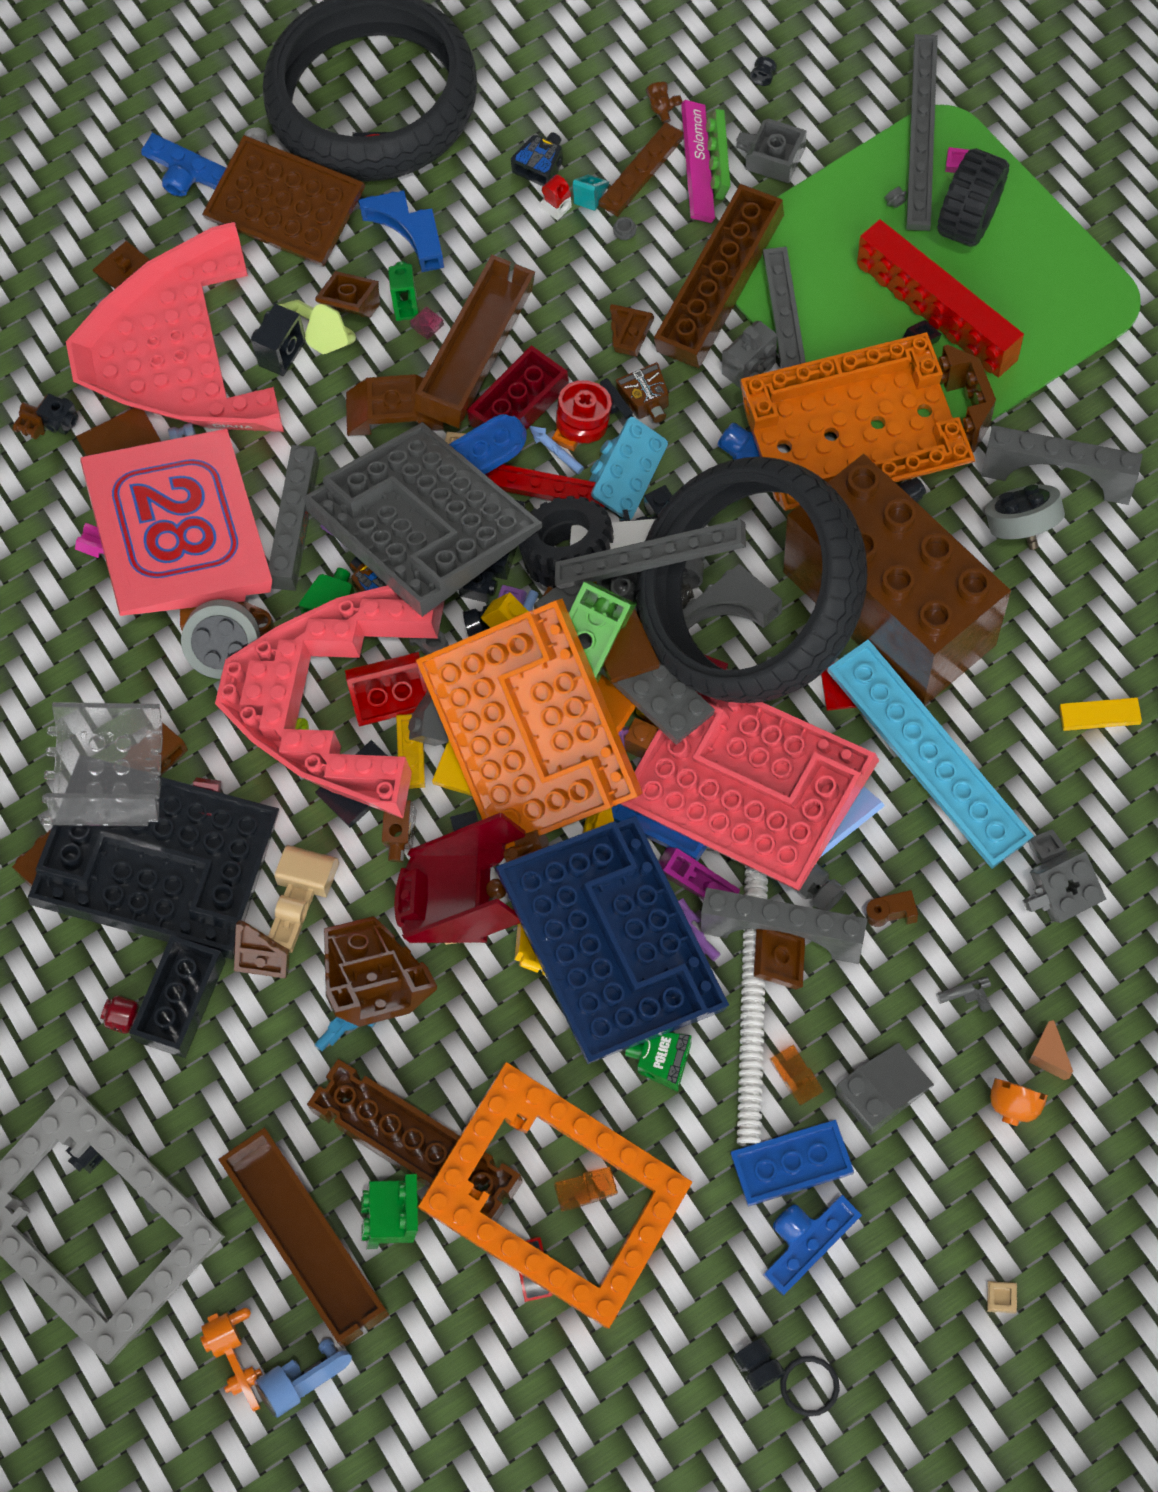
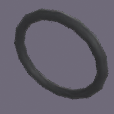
(832, 1401)

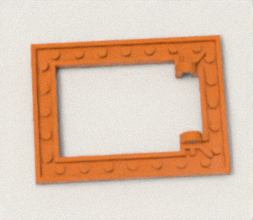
(458, 1204)

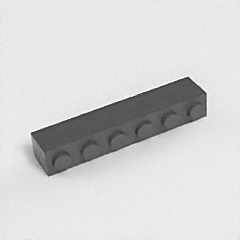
(293, 517)

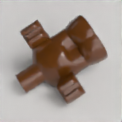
(660, 100)

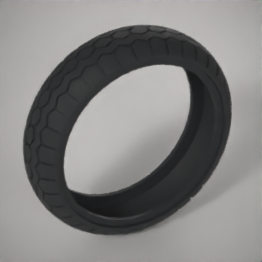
(384, 154)
(838, 600)

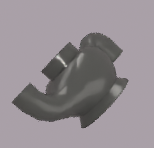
(430, 645)

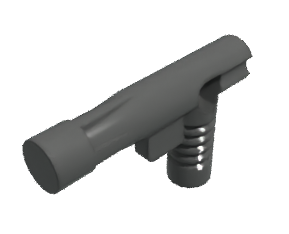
(969, 992)

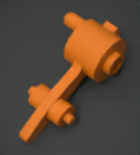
(222, 1338)

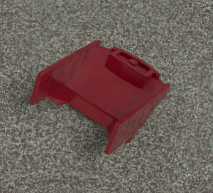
(445, 884)

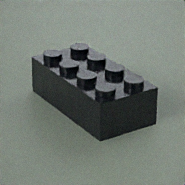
(177, 996)

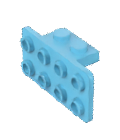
(627, 467)

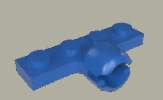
(182, 164)
(738, 442)
(807, 1240)

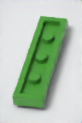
(719, 154)

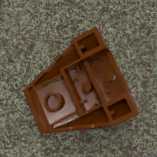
(371, 973)

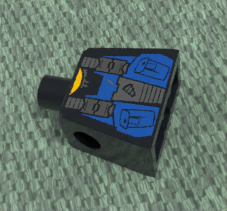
(538, 159)

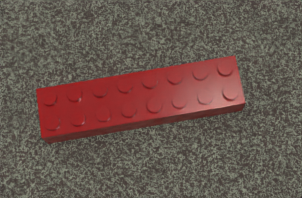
(939, 298)

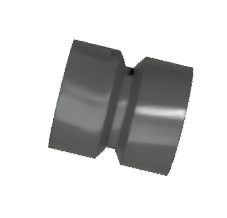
(829, 892)

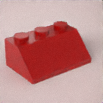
(386, 688)

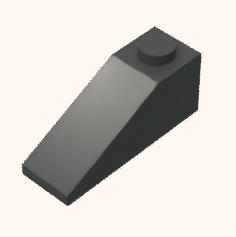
(426, 724)

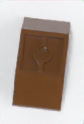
(967, 372)
(384, 401)

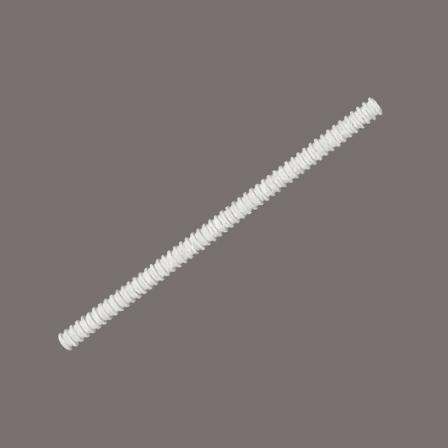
(752, 1027)

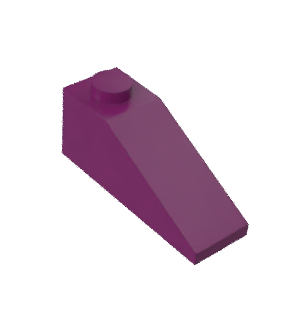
(691, 874)

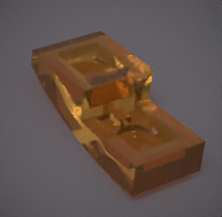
(796, 1075)
(586, 1189)

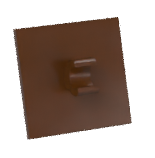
(120, 264)

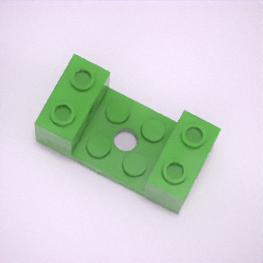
(601, 616)

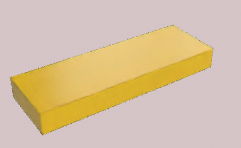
(1100, 714)
(412, 751)

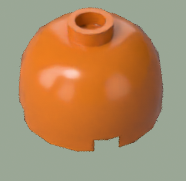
(1016, 1102)

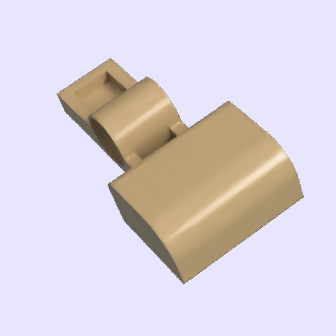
(304, 875)

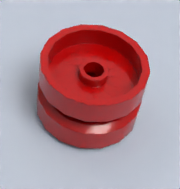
(583, 411)

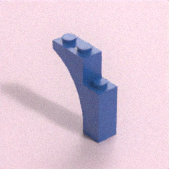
(415, 227)

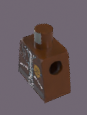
(645, 392)
(394, 824)

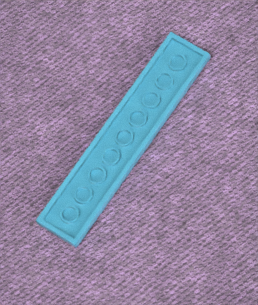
(930, 754)

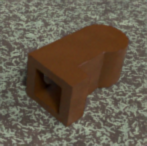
(891, 908)

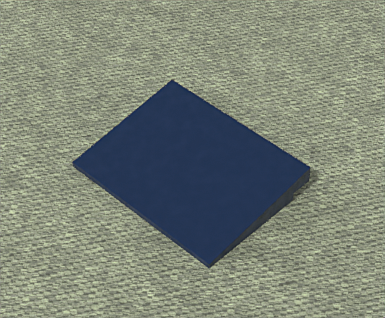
(611, 938)

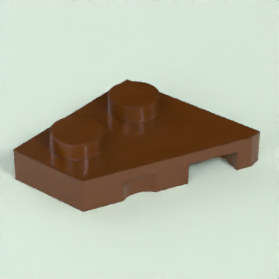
(629, 328)

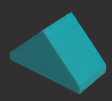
(588, 191)

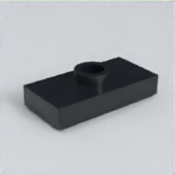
(619, 406)

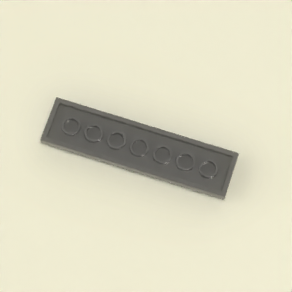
(657, 693)

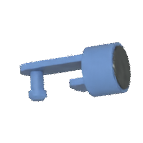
(284, 1386)

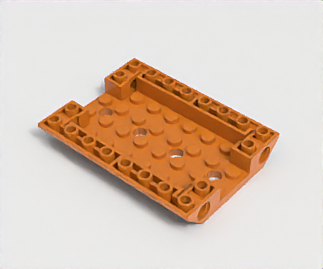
(843, 398)

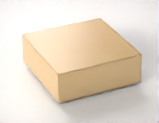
(1001, 1297)

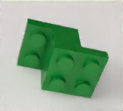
(390, 1212)

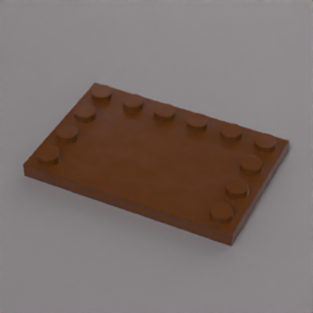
(284, 200)

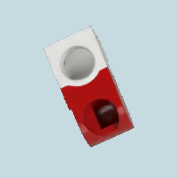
(555, 194)

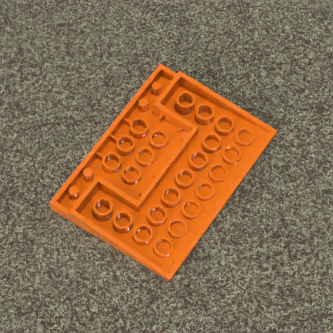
(530, 722)

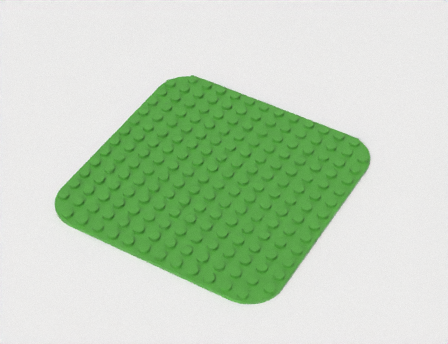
(1028, 267)

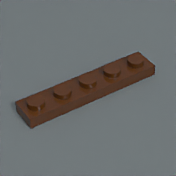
(641, 169)

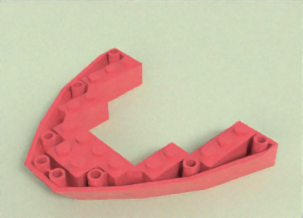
(266, 684)

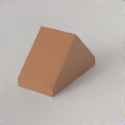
(1051, 1054)

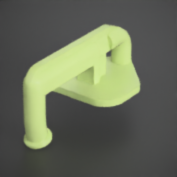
(325, 326)

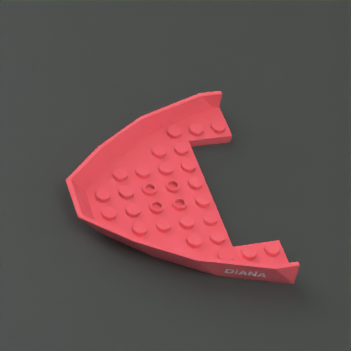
(156, 342)

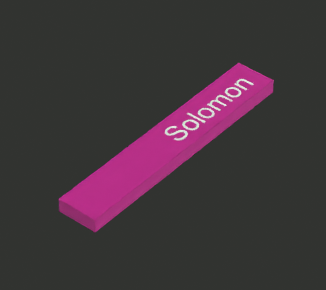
(697, 161)

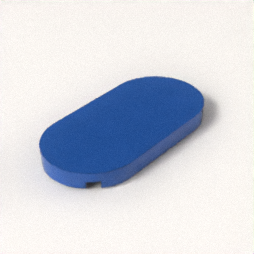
(492, 442)

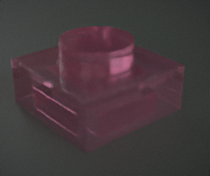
(427, 323)

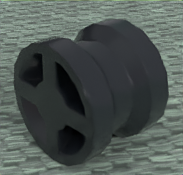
(763, 71)

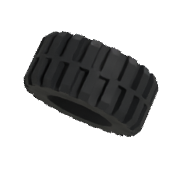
(973, 197)
(557, 519)

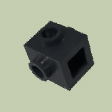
(57, 414)

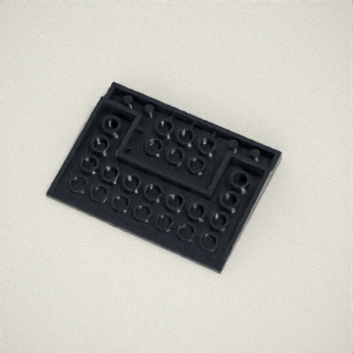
(164, 879)

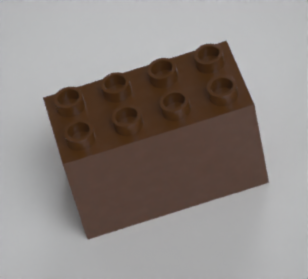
(926, 595)

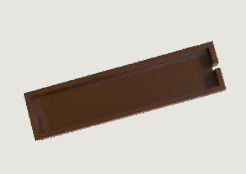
(474, 342)
(303, 1238)

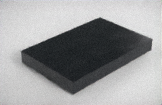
(345, 808)

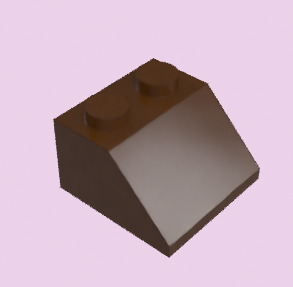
(350, 294)

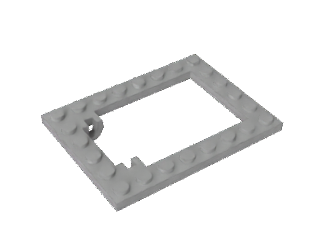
(80, 1125)

